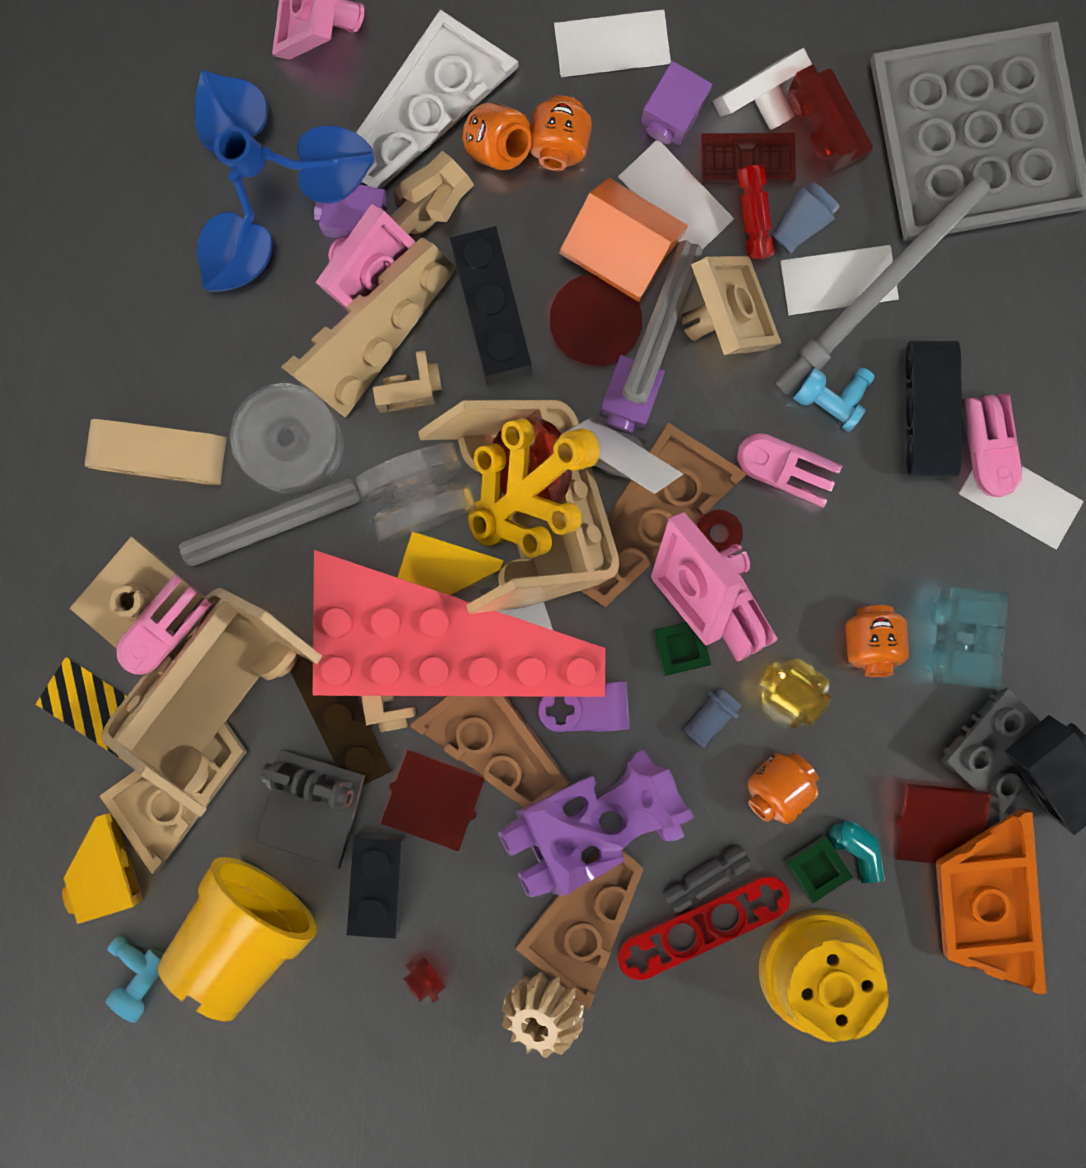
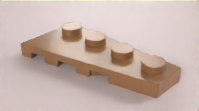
(642, 516)

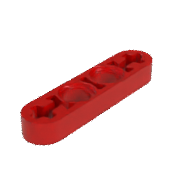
(706, 934)

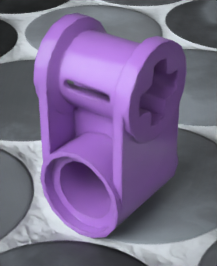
(592, 713)

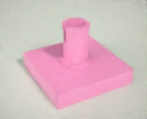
(309, 23)
(363, 256)
(698, 577)

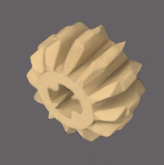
(543, 1015)

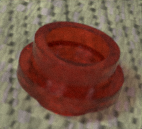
(728, 521)
(423, 981)

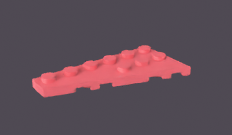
(414, 641)

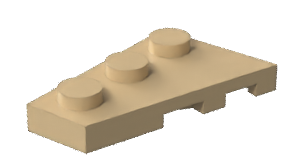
(156, 820)

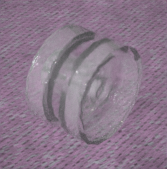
(261, 451)
(414, 487)

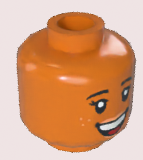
(560, 132)
(497, 136)
(877, 640)
(782, 788)

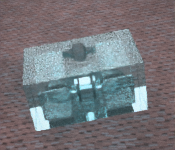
(980, 615)

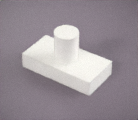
(765, 90)

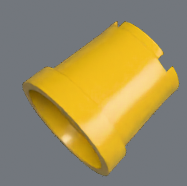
(234, 938)
(797, 960)

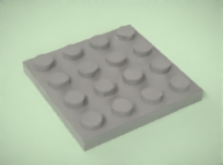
(982, 110)

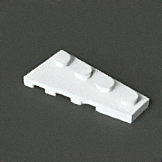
(429, 94)

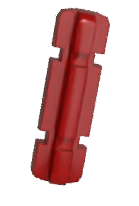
(756, 211)

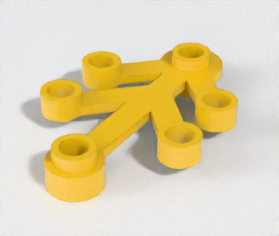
(492, 518)

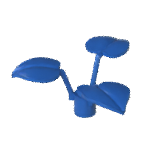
(227, 118)

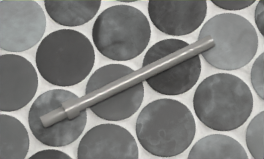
(816, 353)

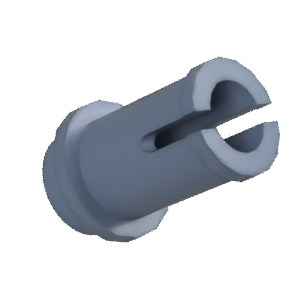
(712, 717)

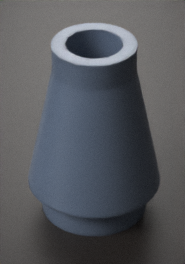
(805, 216)

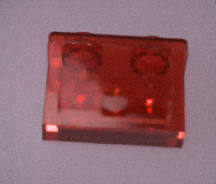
(829, 117)

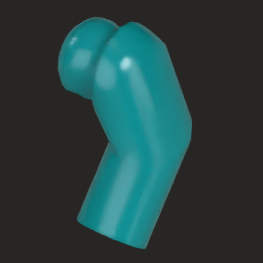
(862, 845)

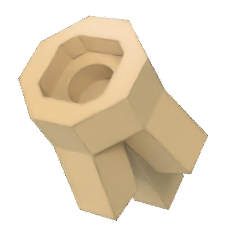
(430, 194)

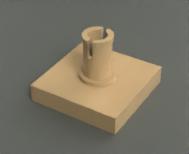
(731, 306)
(126, 589)

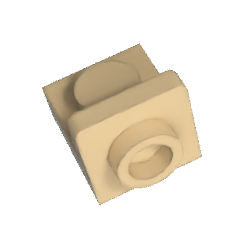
(403, 393)
(377, 712)

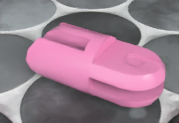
(993, 443)
(775, 462)
(747, 627)
(151, 640)

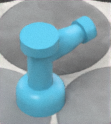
(843, 407)
(128, 1001)

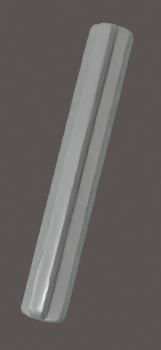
(662, 323)
(269, 522)

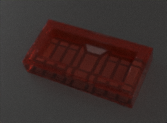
(727, 152)

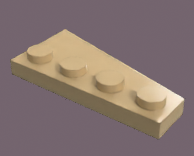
(361, 344)

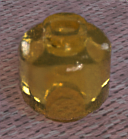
(795, 693)

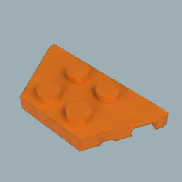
(994, 904)

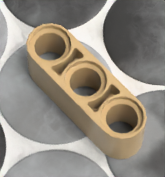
(155, 452)

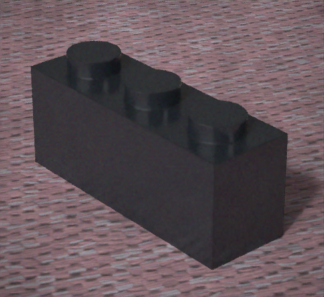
(491, 305)

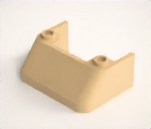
(575, 558)
(196, 689)

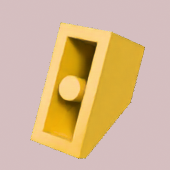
(445, 565)
(101, 873)

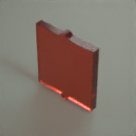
(433, 800)
(938, 821)

